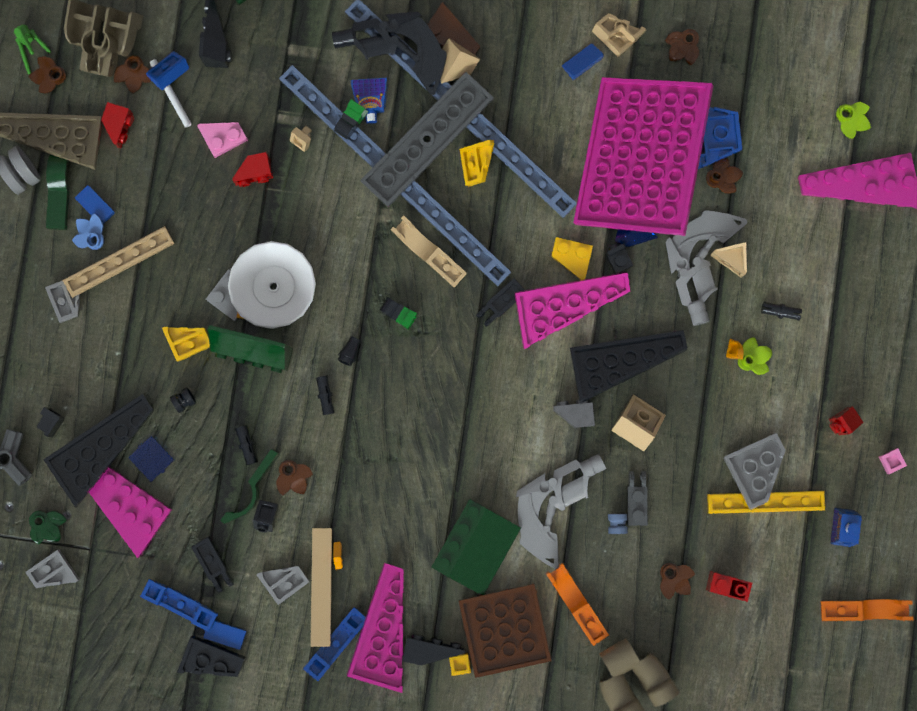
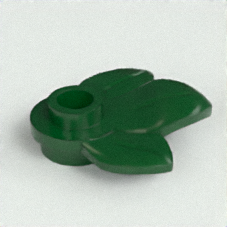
(48, 528)

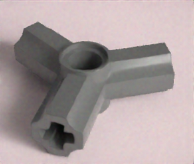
(14, 468)

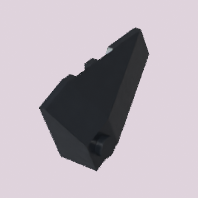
(213, 42)

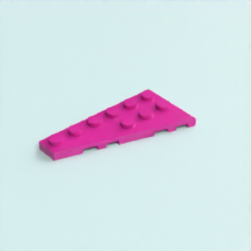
(875, 181)
(557, 306)
(129, 509)
(380, 643)

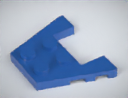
(721, 136)

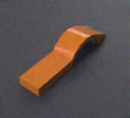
(577, 604)
(866, 610)

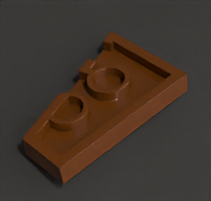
(445, 26)

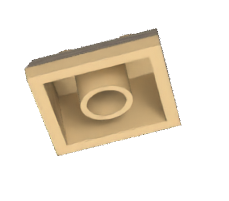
(638, 423)

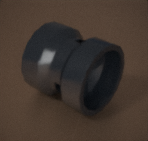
(183, 400)

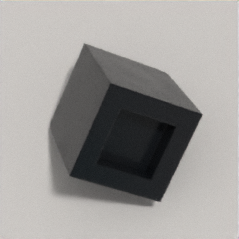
(50, 421)

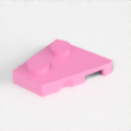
(222, 136)

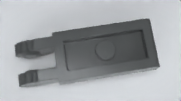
(637, 501)

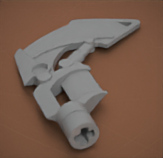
(711, 227)
(536, 536)

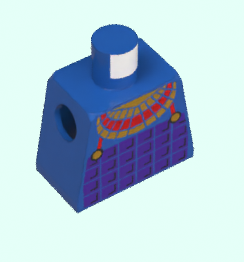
(371, 95)
(845, 527)

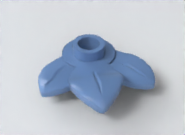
(88, 231)

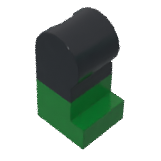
(350, 119)
(398, 313)

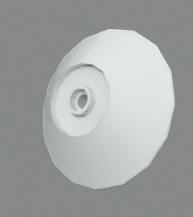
(252, 281)

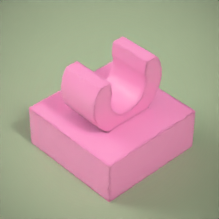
(892, 461)

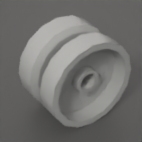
(18, 170)

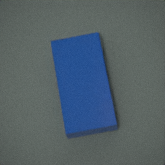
(94, 204)
(226, 635)

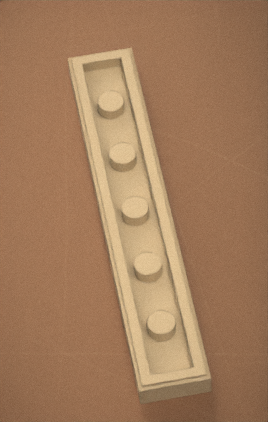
(118, 262)
(321, 587)

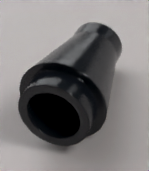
(349, 351)

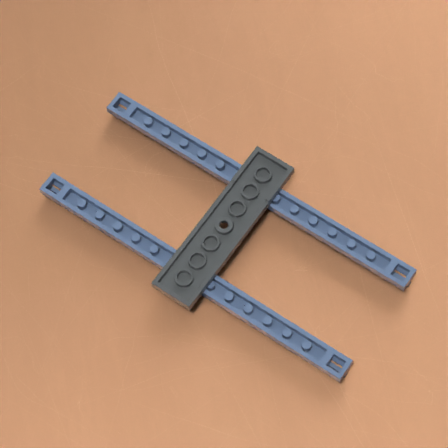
(398, 169)

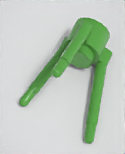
(24, 37)

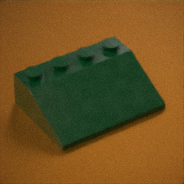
(249, 348)
(476, 547)

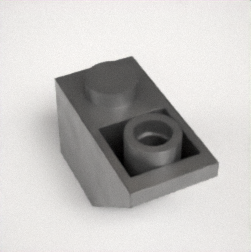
(576, 414)

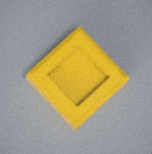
(460, 664)

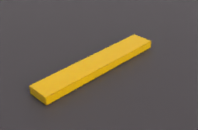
(777, 502)

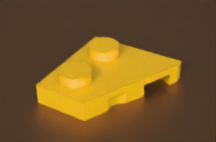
(572, 256)

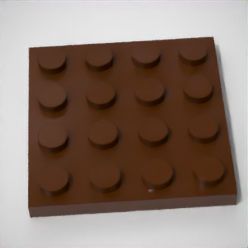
(504, 630)

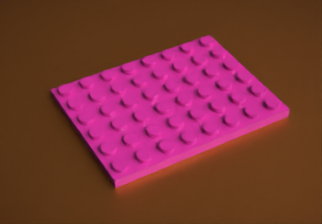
(643, 155)

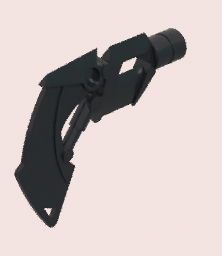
(429, 57)

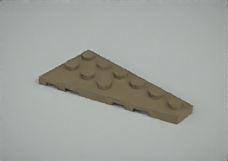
(63, 136)

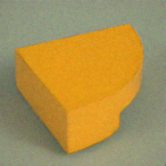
(734, 350)
(337, 555)

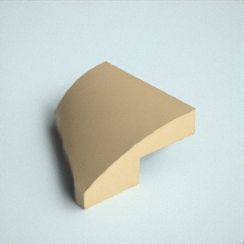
(617, 33)

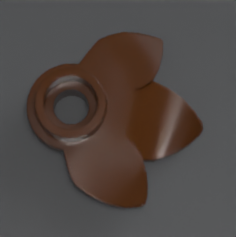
(681, 48)
(45, 75)
(132, 76)
(727, 176)
(293, 480)
(677, 582)

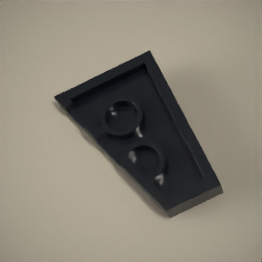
(210, 659)

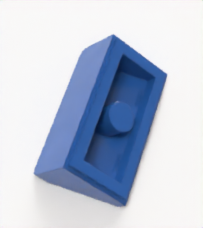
(583, 61)
(168, 70)

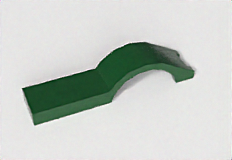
(57, 193)
(254, 481)

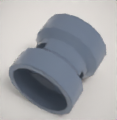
(617, 524)

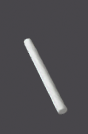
(175, 102)

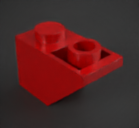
(117, 121)
(253, 169)
(845, 421)
(728, 586)

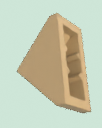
(457, 61)
(733, 258)

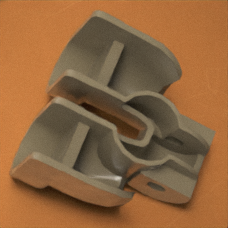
(83, 29)
(649, 672)

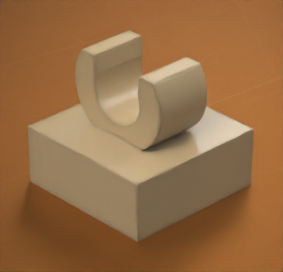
(301, 138)

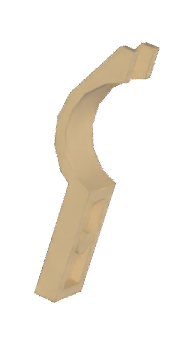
(429, 252)

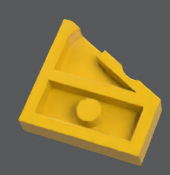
(476, 162)
(186, 341)

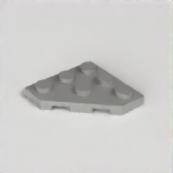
(756, 469)

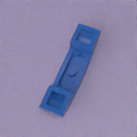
(180, 604)
(339, 640)

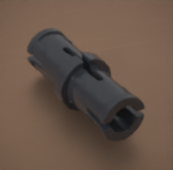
(781, 311)
(325, 395)
(246, 445)

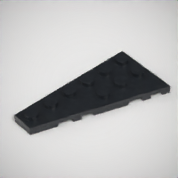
(613, 362)
(89, 455)

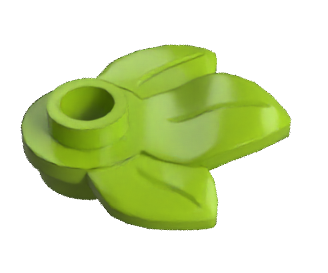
(856, 119)
(757, 356)

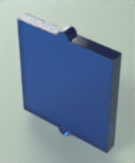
(151, 458)

